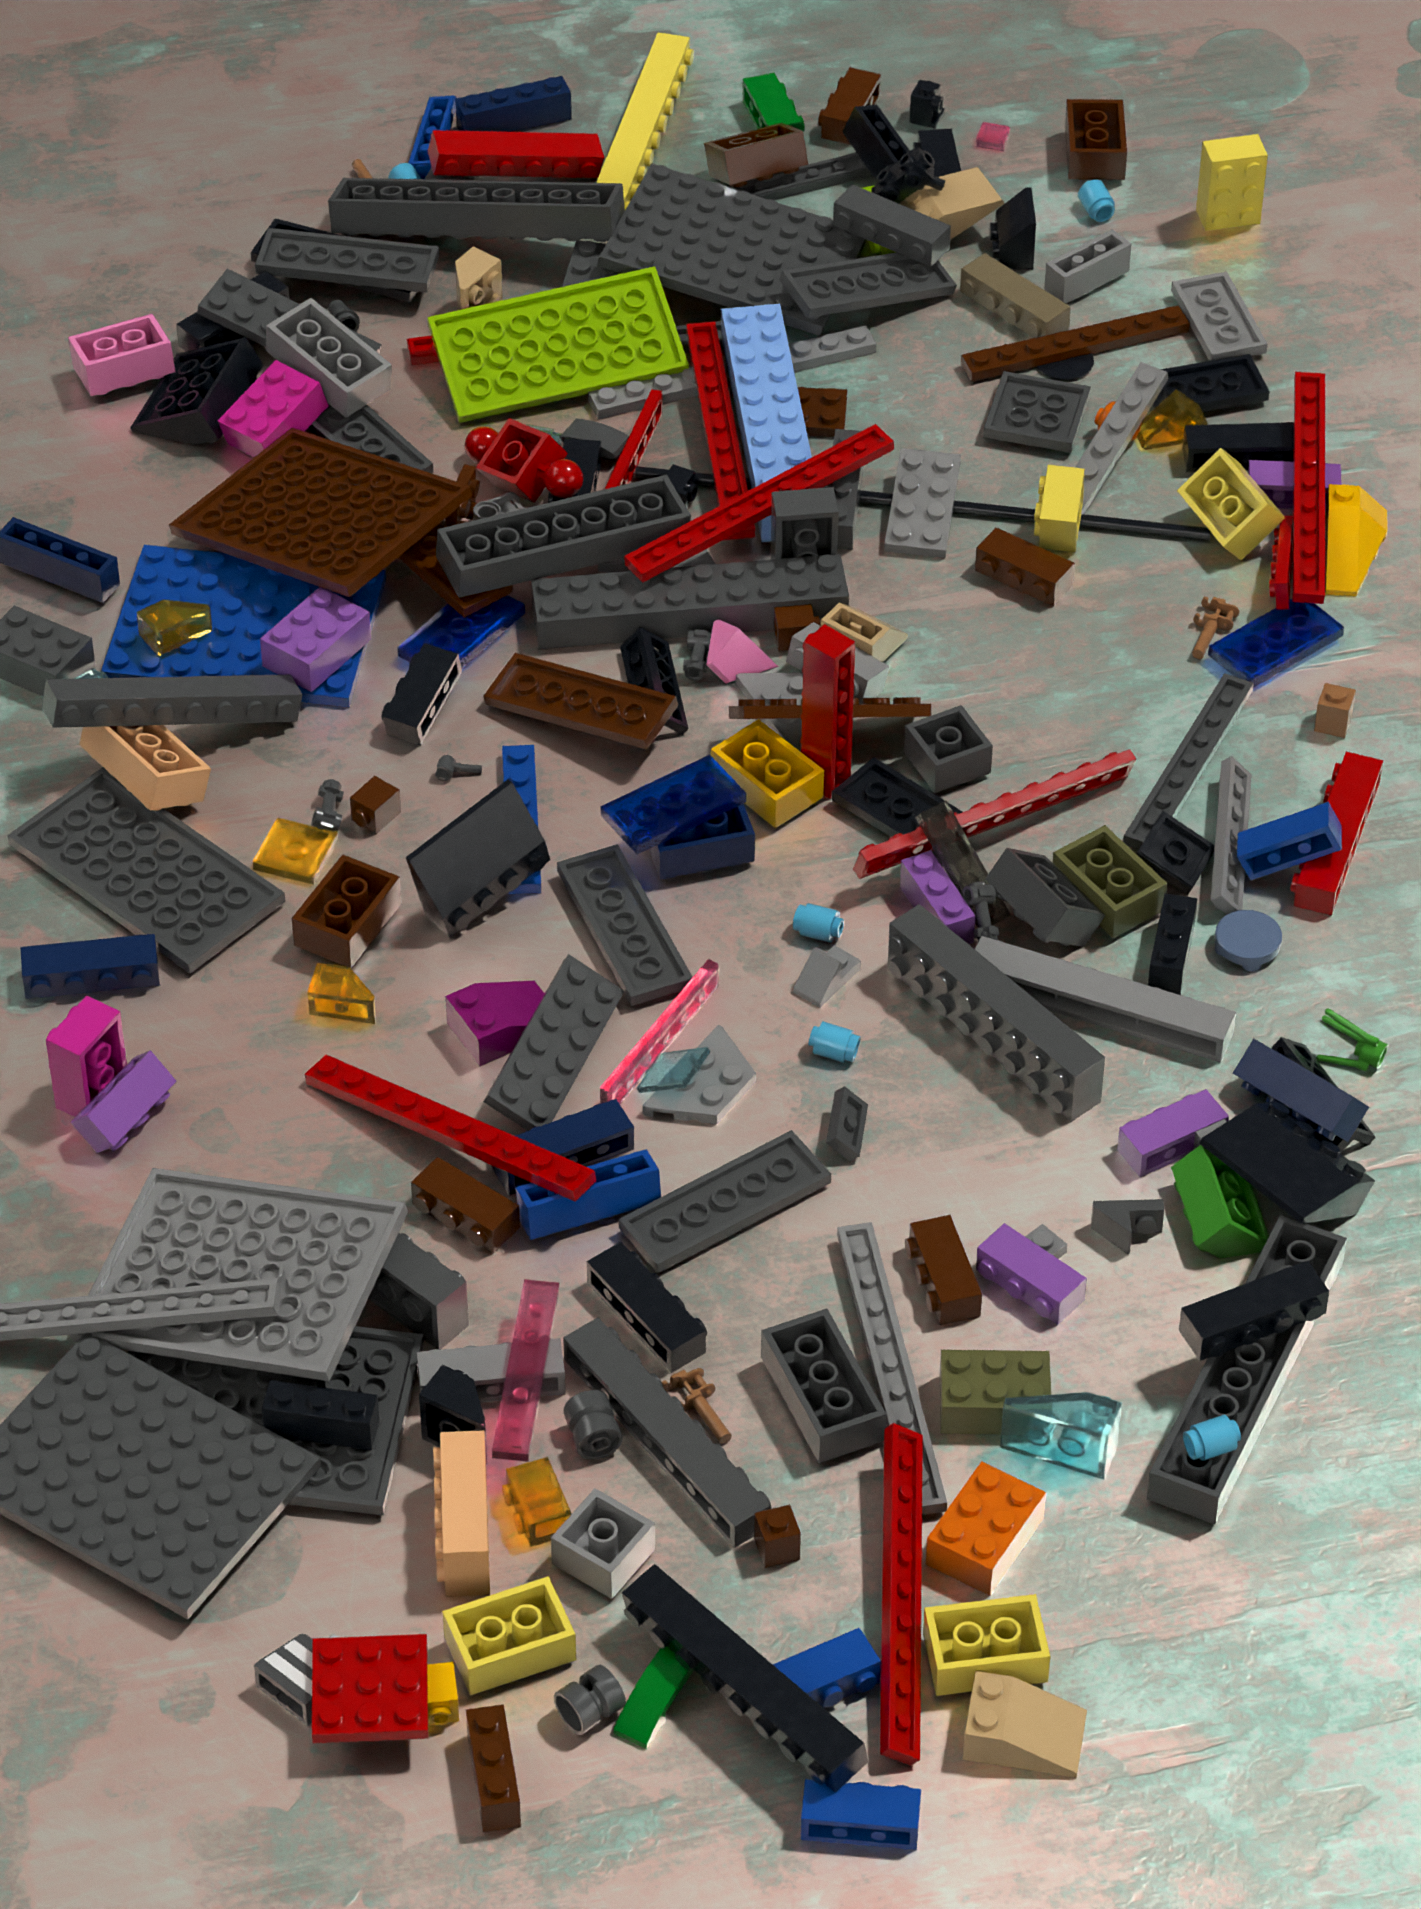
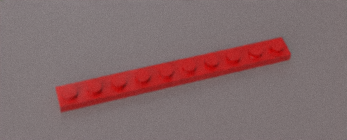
(717, 416)
(1309, 488)
(756, 503)
(1001, 811)
(451, 1128)
(901, 1595)

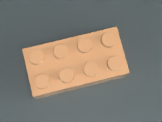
(149, 763)
(461, 1513)

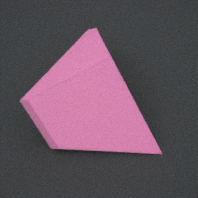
(734, 653)

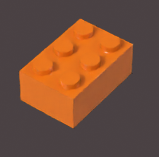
(985, 1528)

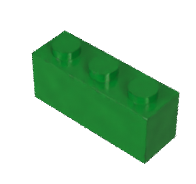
(768, 102)

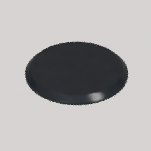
(1068, 368)

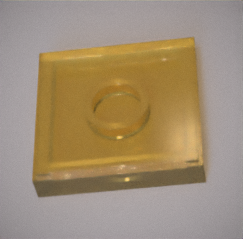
(295, 851)

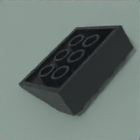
(201, 390)
(477, 859)
(1290, 1163)

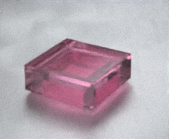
(993, 136)

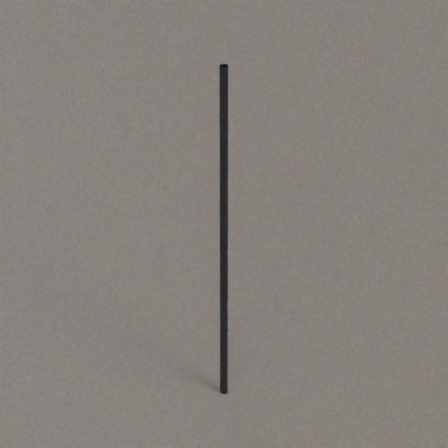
(998, 511)

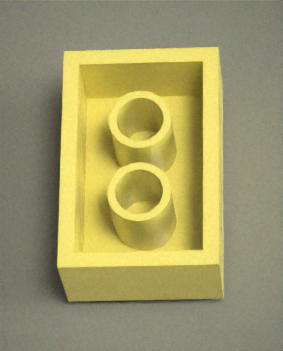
(1231, 182)
(1231, 504)
(509, 1635)
(987, 1637)

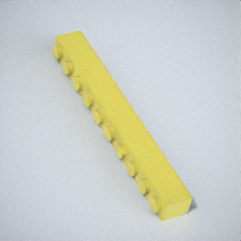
(647, 113)

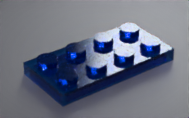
(464, 635)
(1275, 641)
(673, 804)

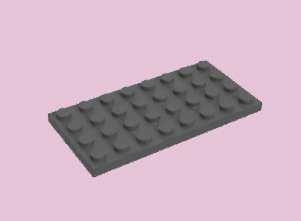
(146, 870)

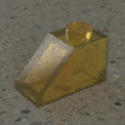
(1166, 422)
(173, 624)
(340, 995)

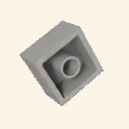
(603, 1543)

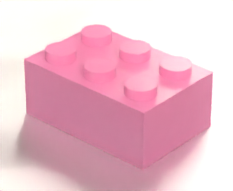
(121, 355)

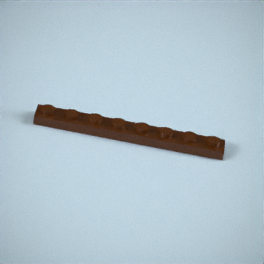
(1075, 342)

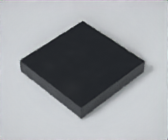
(1175, 852)

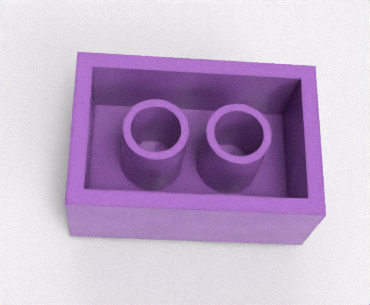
(316, 638)

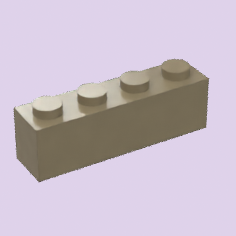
(1014, 297)

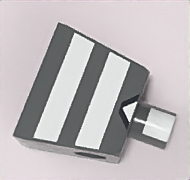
(287, 1676)

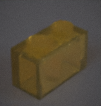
(536, 1500)

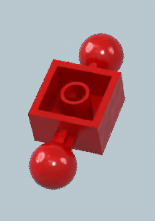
(523, 461)

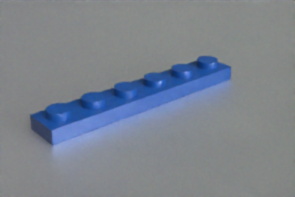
(520, 770)

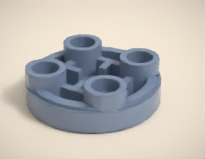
(1248, 938)

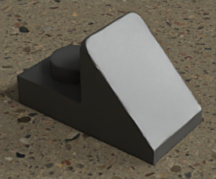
(1120, 1218)

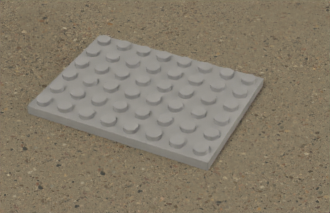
(235, 1230)

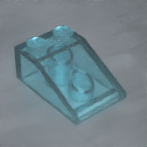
(1064, 1430)

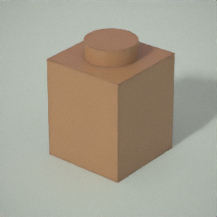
(1334, 710)

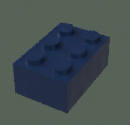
(709, 846)

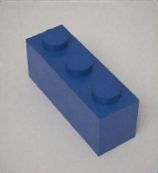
(1289, 841)
(834, 1668)
(861, 1815)

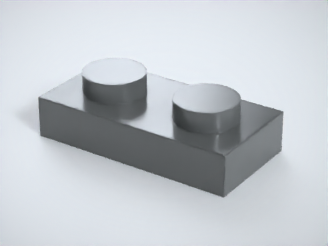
(847, 1123)

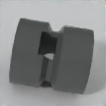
(592, 1424)
(592, 1697)

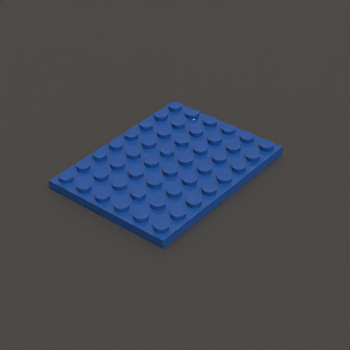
(243, 608)

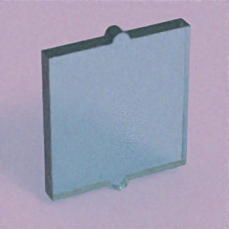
(673, 1070)

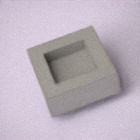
(1048, 1241)

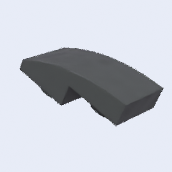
(611, 439)

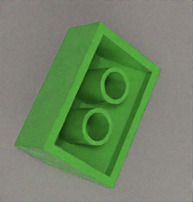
(1219, 1206)

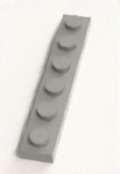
(1119, 428)
(1231, 819)

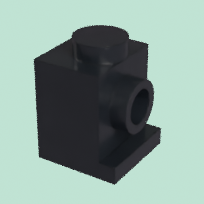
(926, 104)
(684, 483)

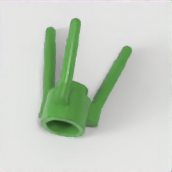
(1368, 1049)

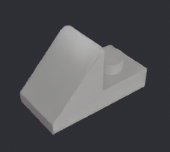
(825, 974)

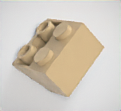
(478, 279)
(867, 631)

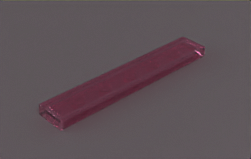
(661, 1034)
(526, 1370)

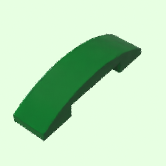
(651, 1698)

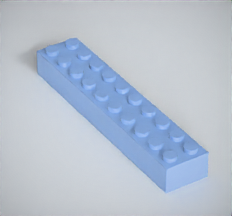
(764, 394)

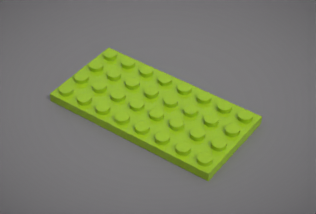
(557, 344)

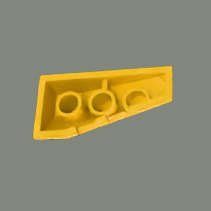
(1352, 537)

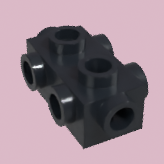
(907, 176)

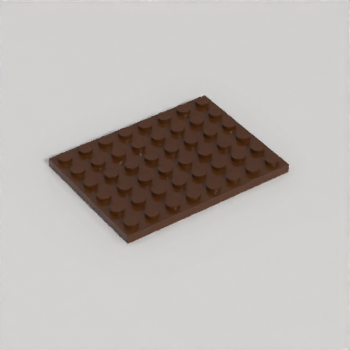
(320, 511)

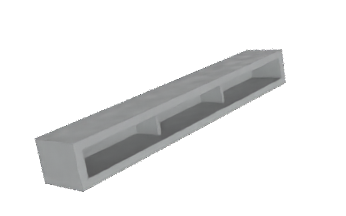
(1115, 1001)

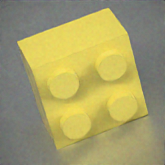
(1059, 508)

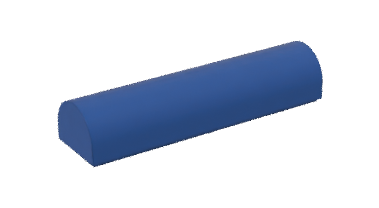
(437, 116)

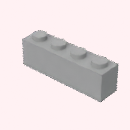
(488, 1368)

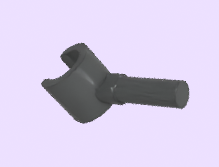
(448, 765)

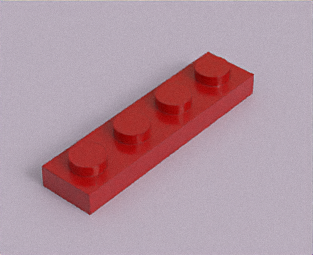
(1282, 563)

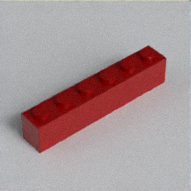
(515, 154)
(828, 704)
(1351, 799)

